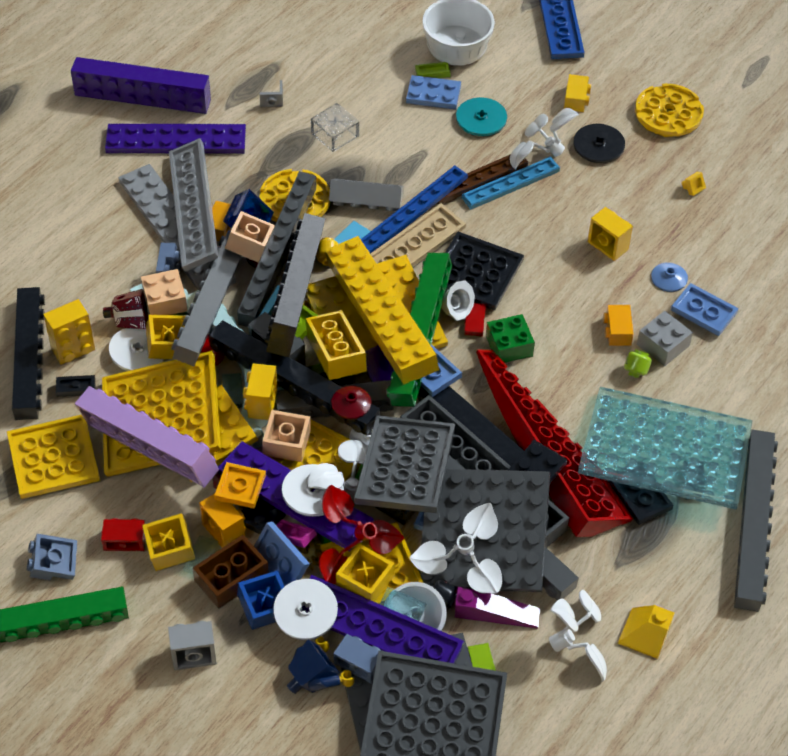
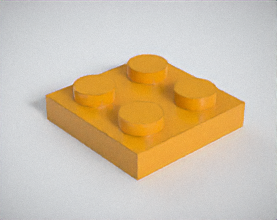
(240, 485)

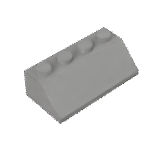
(366, 193)

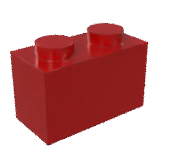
(123, 535)

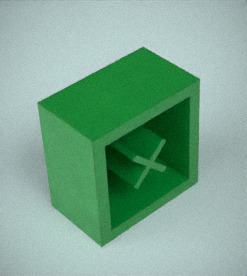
(510, 338)

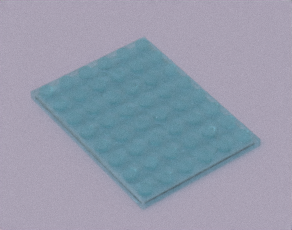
(666, 447)

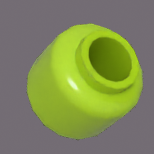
(637, 363)

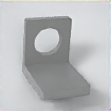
(272, 99)

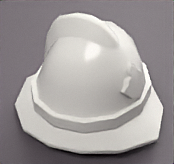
(458, 300)

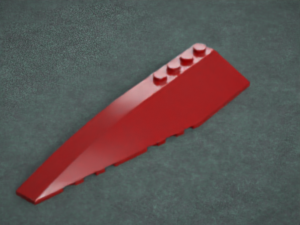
(584, 499)

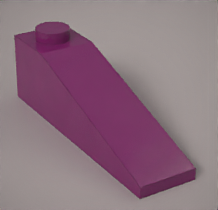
(494, 609)

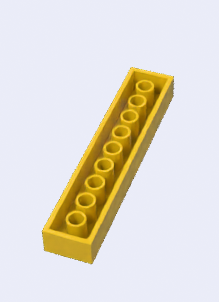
(382, 310)

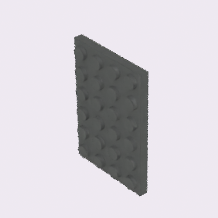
(405, 464)

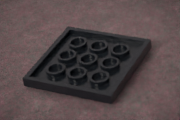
(483, 266)

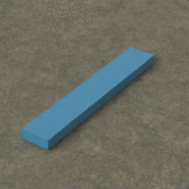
(510, 183)

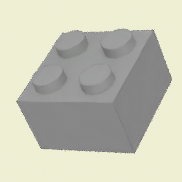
(664, 338)
(192, 645)

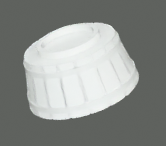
(458, 30)

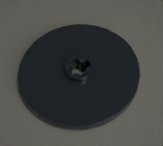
(599, 143)

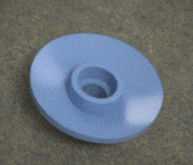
(669, 277)

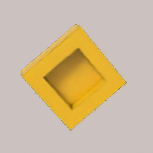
(694, 183)

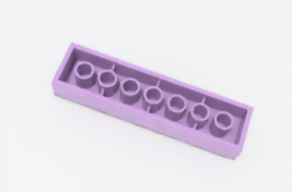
(147, 436)

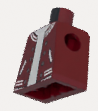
(128, 310)

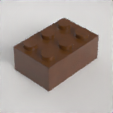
(226, 568)

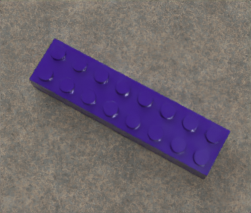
(141, 85)

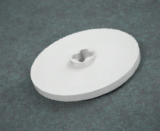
(123, 349)
(299, 496)
(301, 624)

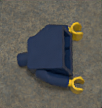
(314, 669)

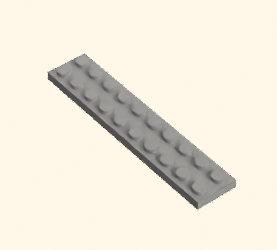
(193, 205)
(158, 208)

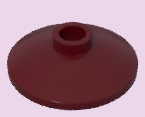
(351, 408)

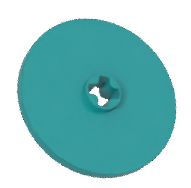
(493, 117)

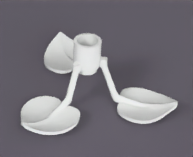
(552, 144)
(327, 474)
(485, 576)
(566, 637)

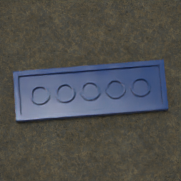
(562, 29)

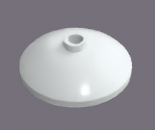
(435, 610)

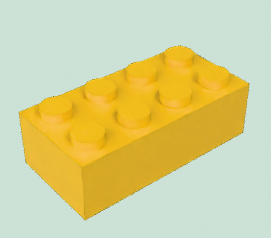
(336, 345)

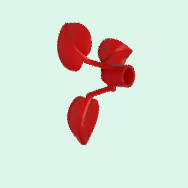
(381, 534)

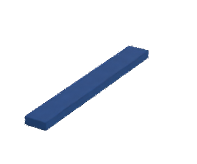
(414, 208)

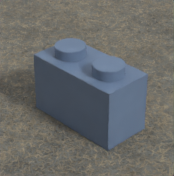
(356, 657)

